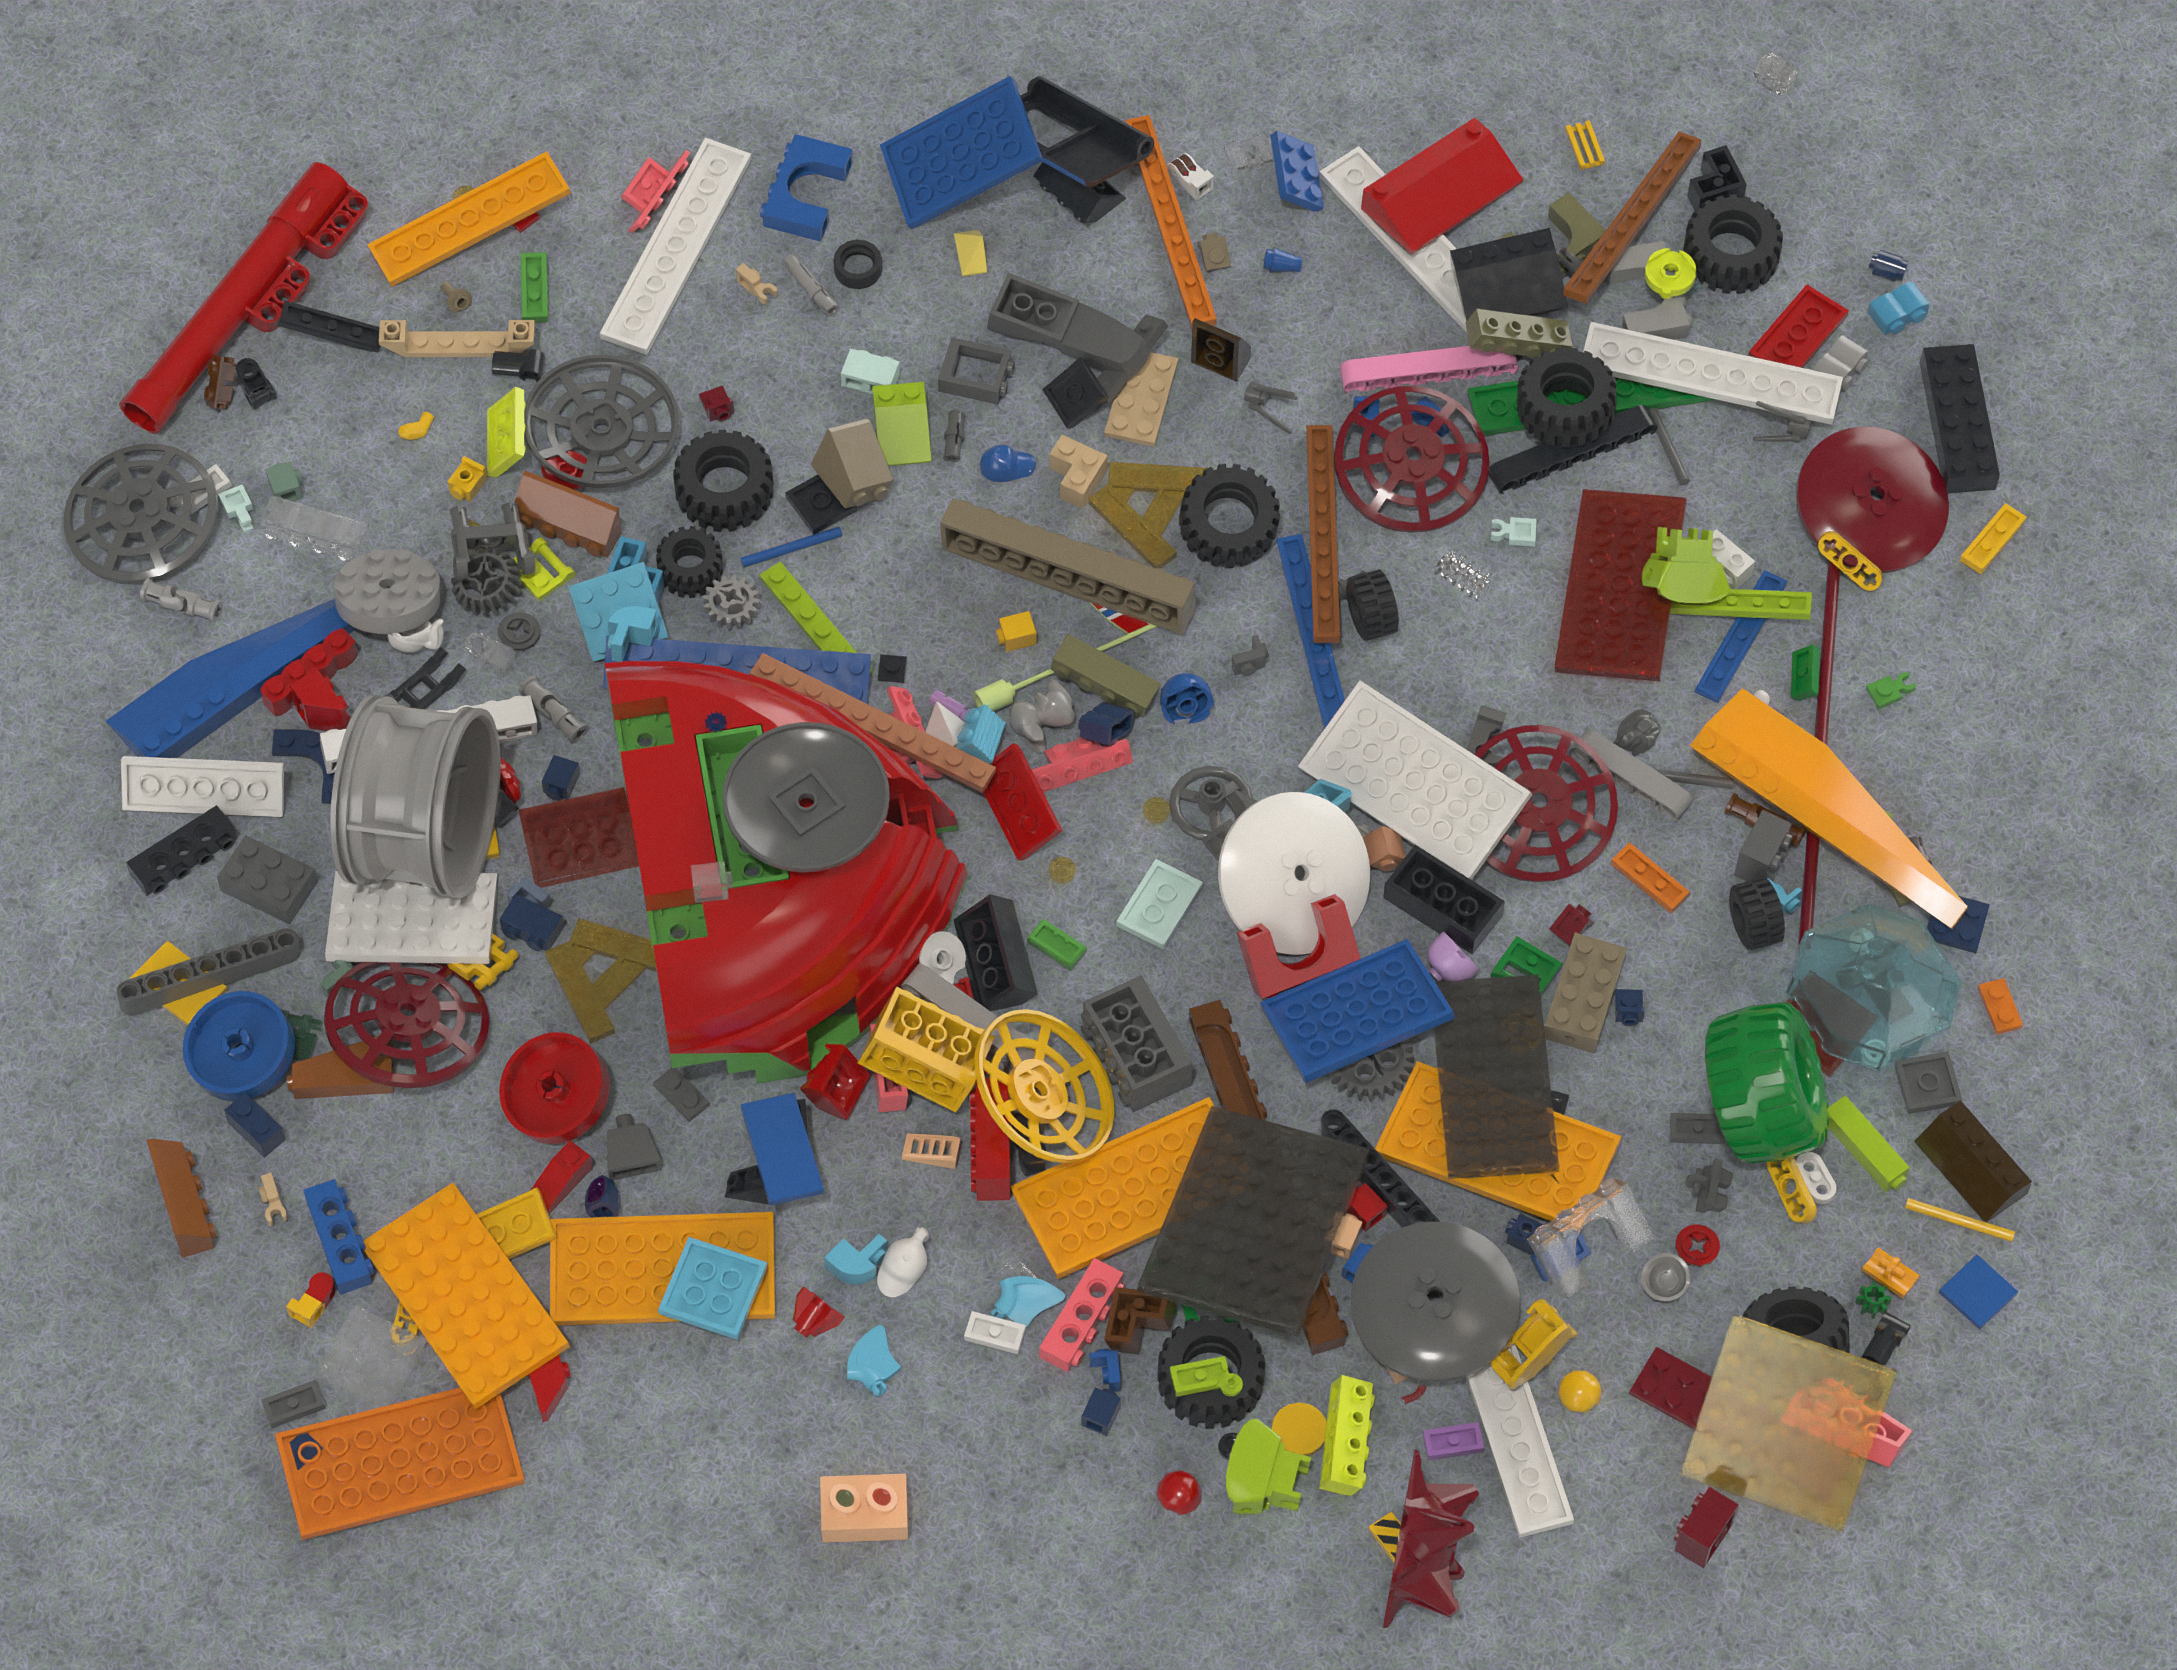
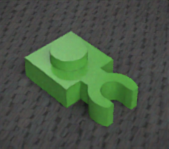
(1886, 691)

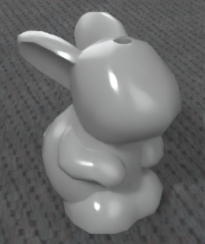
(1050, 709)

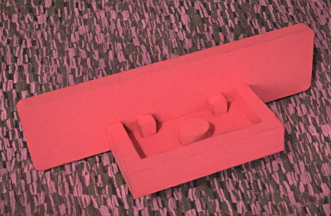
(648, 185)
(907, 713)
(1079, 761)

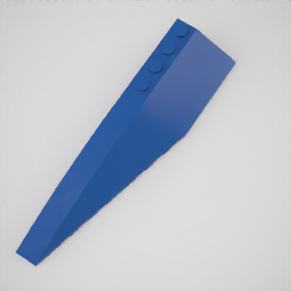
(218, 685)

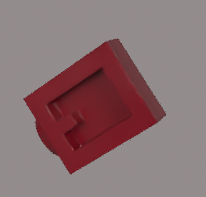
(717, 404)
(1571, 921)

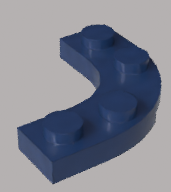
(307, 745)

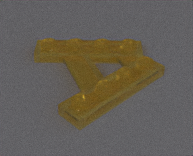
(1144, 532)
(589, 1000)

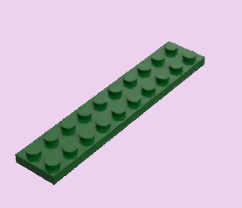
(1497, 412)

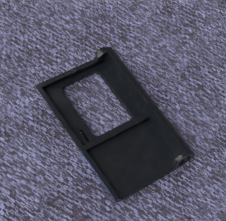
(1103, 141)

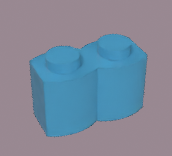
(1899, 308)

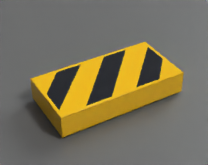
(1387, 1533)

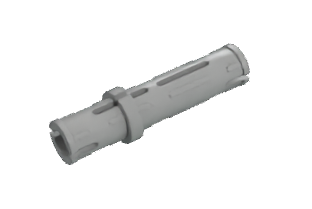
(817, 292)

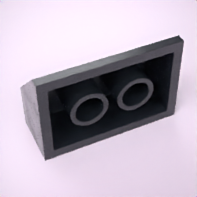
(1085, 202)

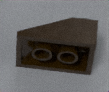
(1219, 350)

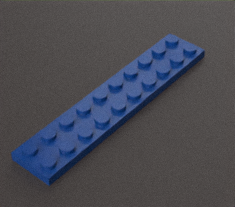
(837, 669)

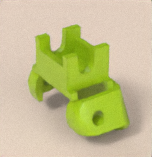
(1690, 572)
(1262, 1470)

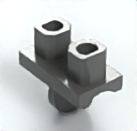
(1705, 1186)

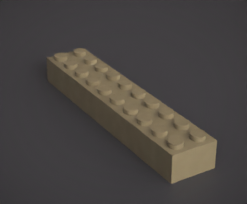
(1068, 566)

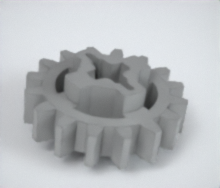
(732, 603)

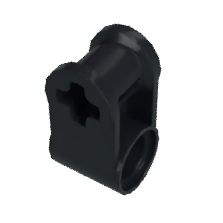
(256, 386)

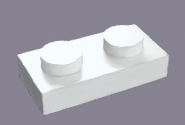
(995, 1332)

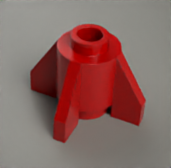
(813, 1314)

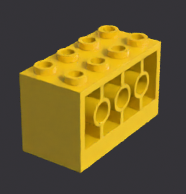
(924, 1049)

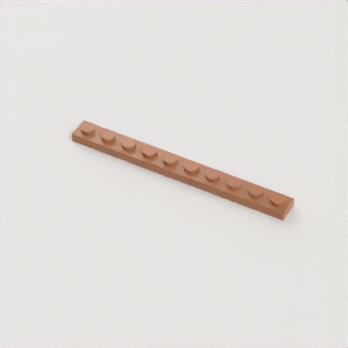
(882, 726)

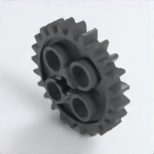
(1393, 1074)

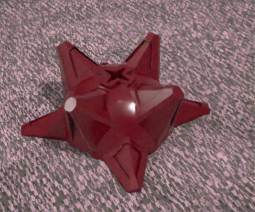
(1428, 1544)

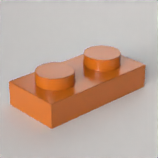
(2000, 1006)

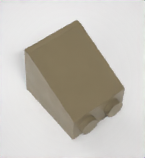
(853, 464)

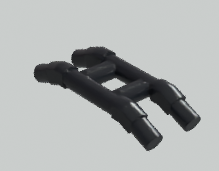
(424, 675)

